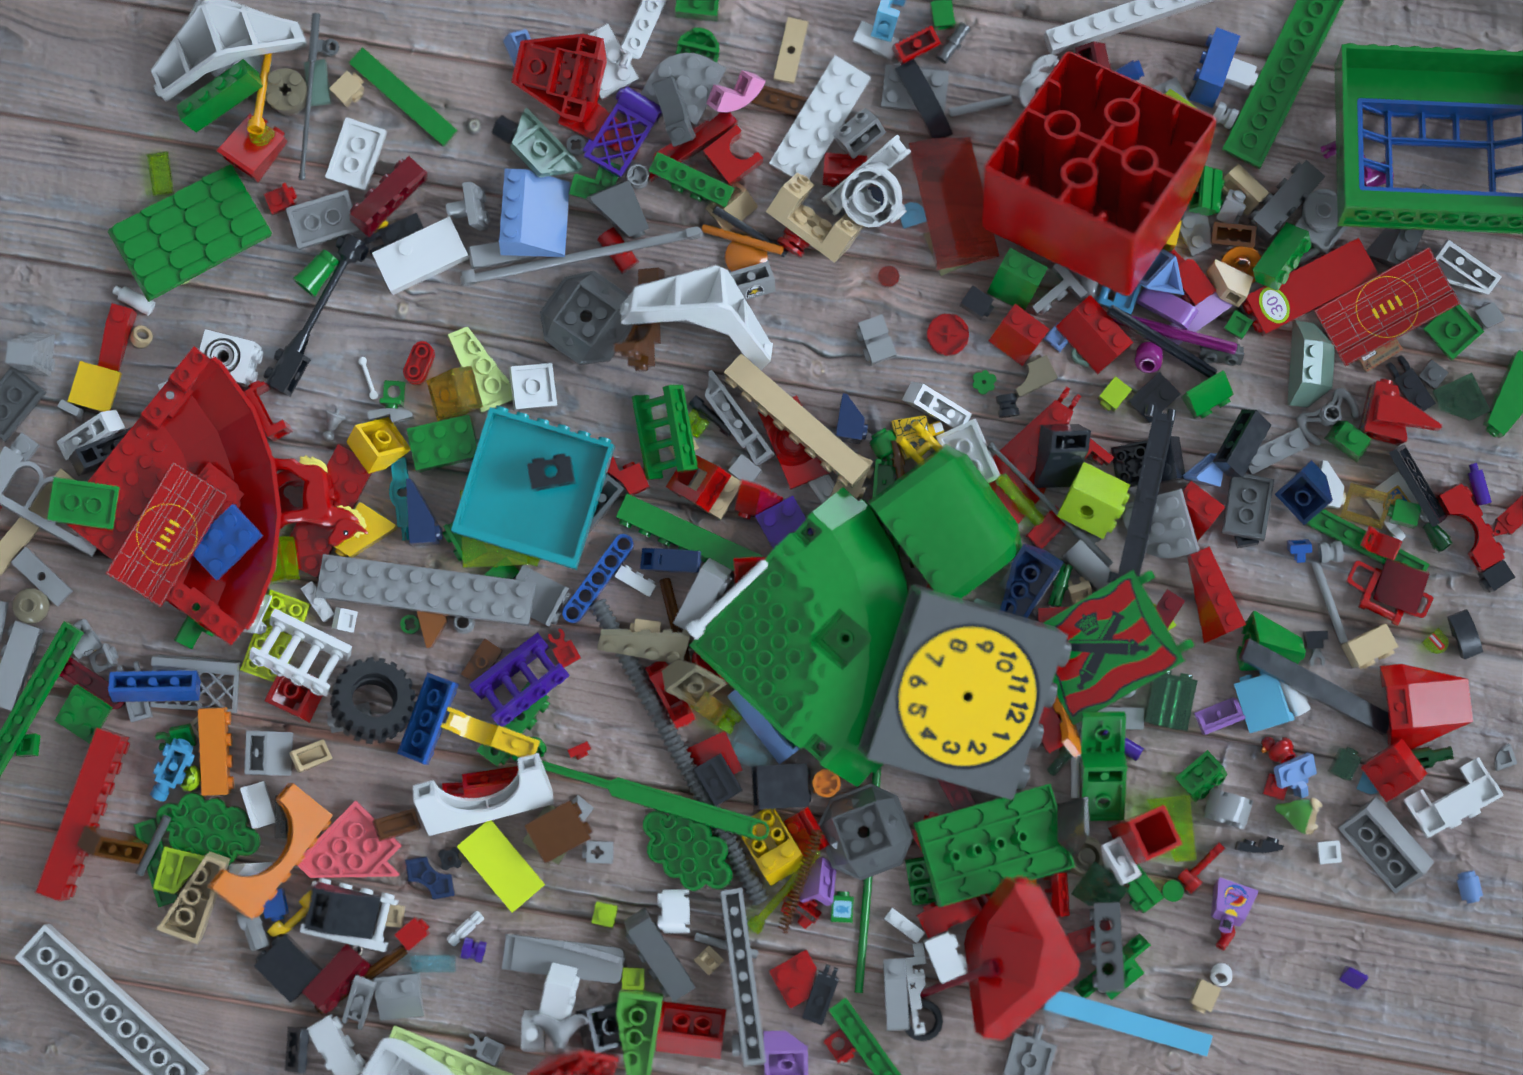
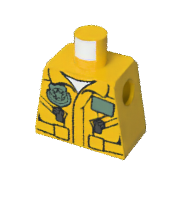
(904, 428)

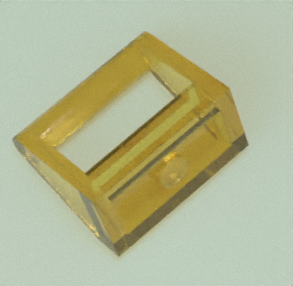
(1370, 494)

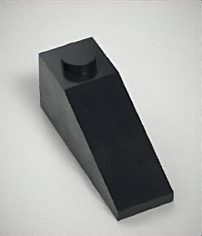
(94, 454)

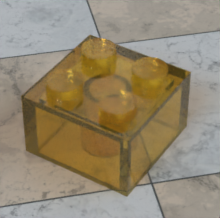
(454, 393)

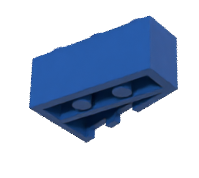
(1214, 67)

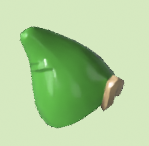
(1301, 814)

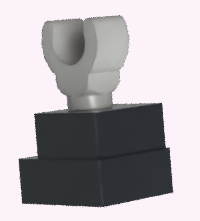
(1314, 641)

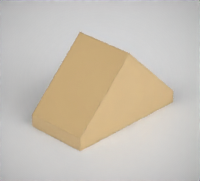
(310, 756)

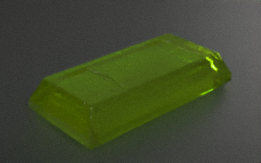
(160, 173)

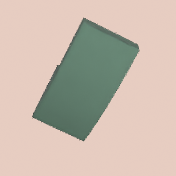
(320, 91)

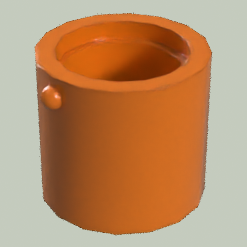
(826, 783)

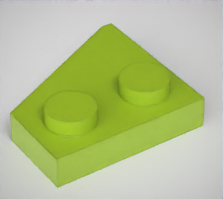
(175, 869)

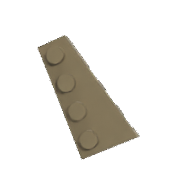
(643, 644)

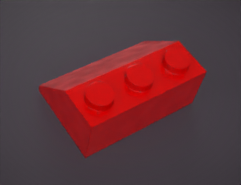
(1094, 334)
(691, 1030)

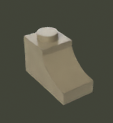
(1038, 375)

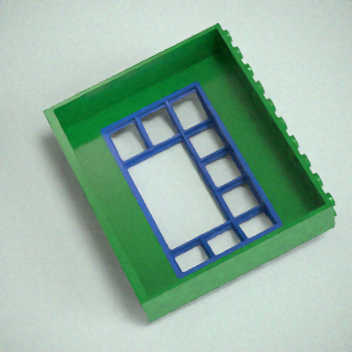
(1421, 86)

